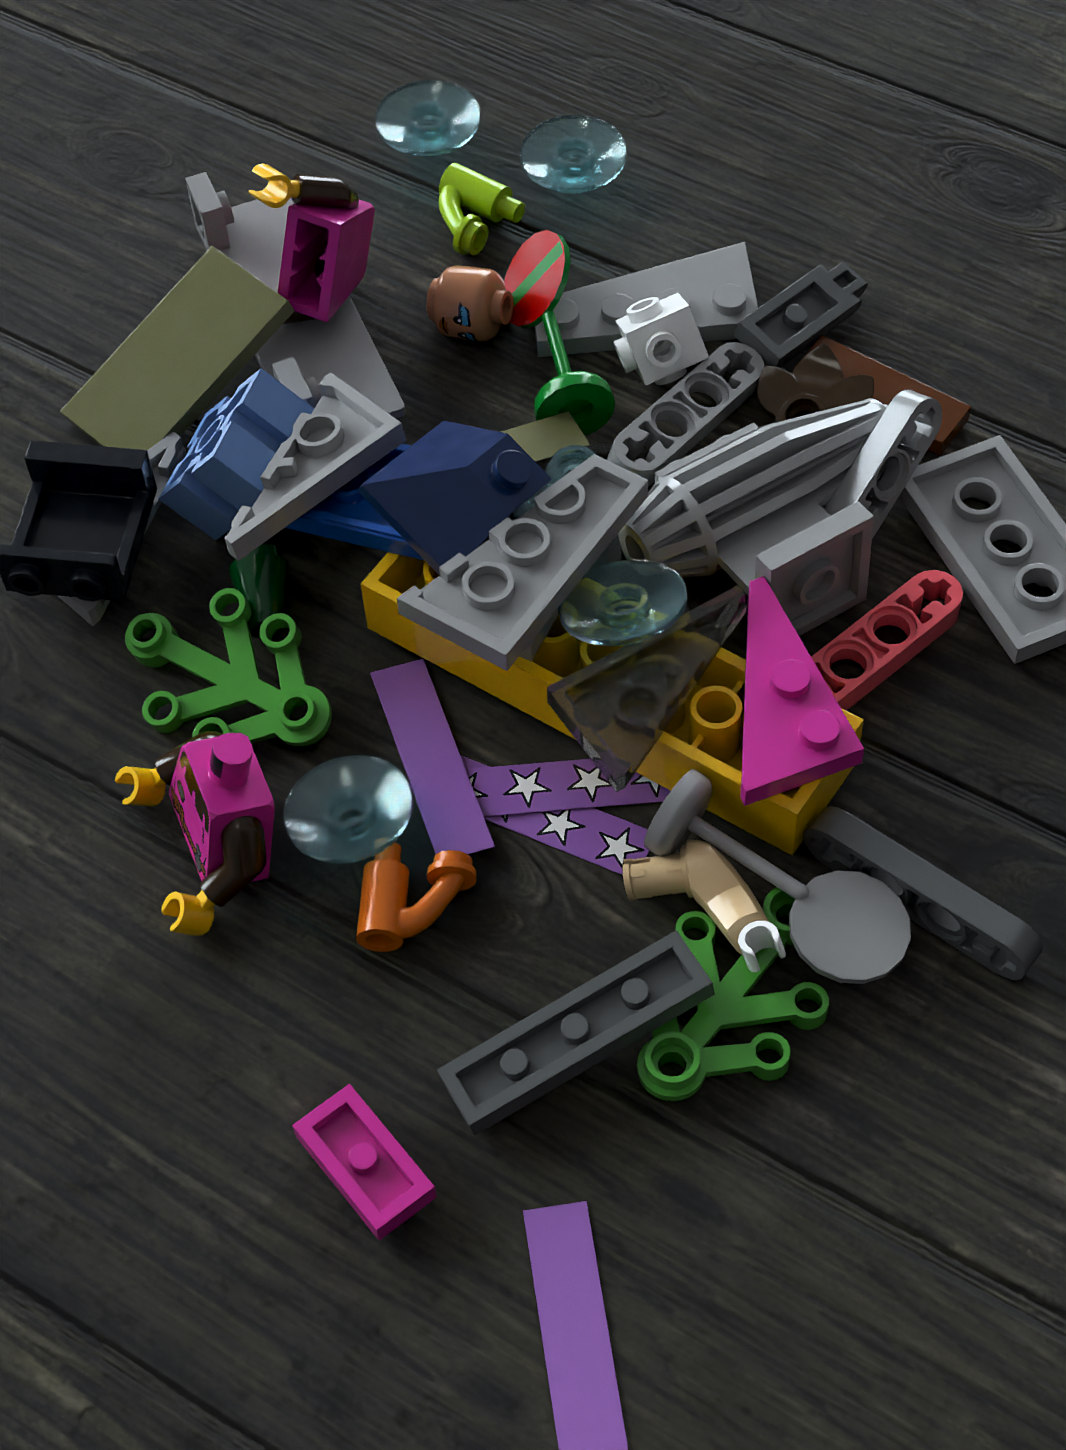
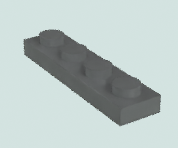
(575, 1032)

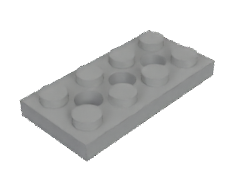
(965, 538)

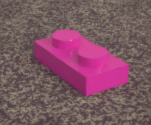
(364, 1161)

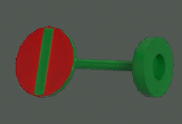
(537, 283)

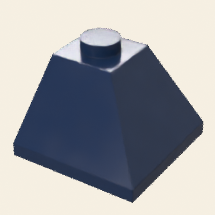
(454, 489)

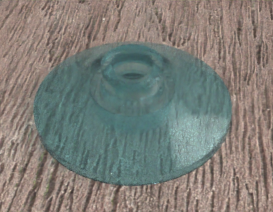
(427, 118)
(573, 154)
(624, 603)
(345, 790)

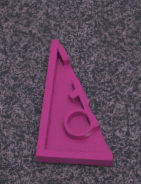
(790, 715)

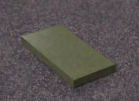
(179, 356)

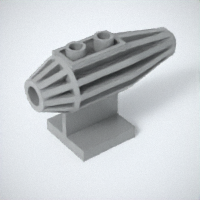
(759, 511)

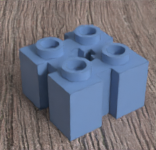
(232, 453)

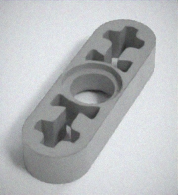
(901, 441)

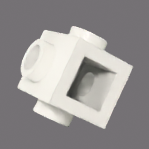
(659, 339)

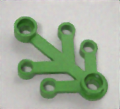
(233, 682)
(725, 1010)

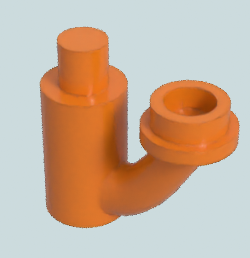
(384, 892)

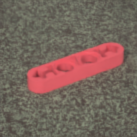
(898, 610)

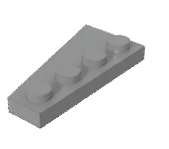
(713, 285)
(529, 565)

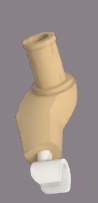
(715, 886)

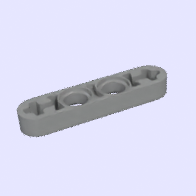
(683, 411)

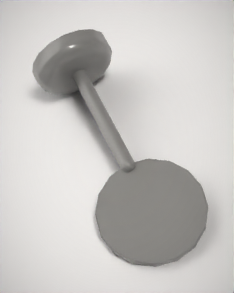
(839, 921)

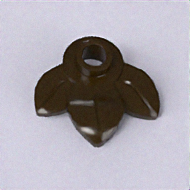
(811, 387)

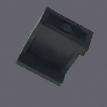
(80, 521)

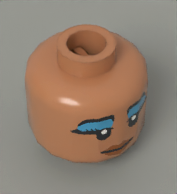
(469, 303)

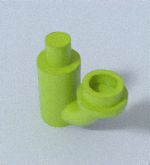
(480, 195)

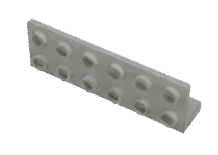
(298, 351)

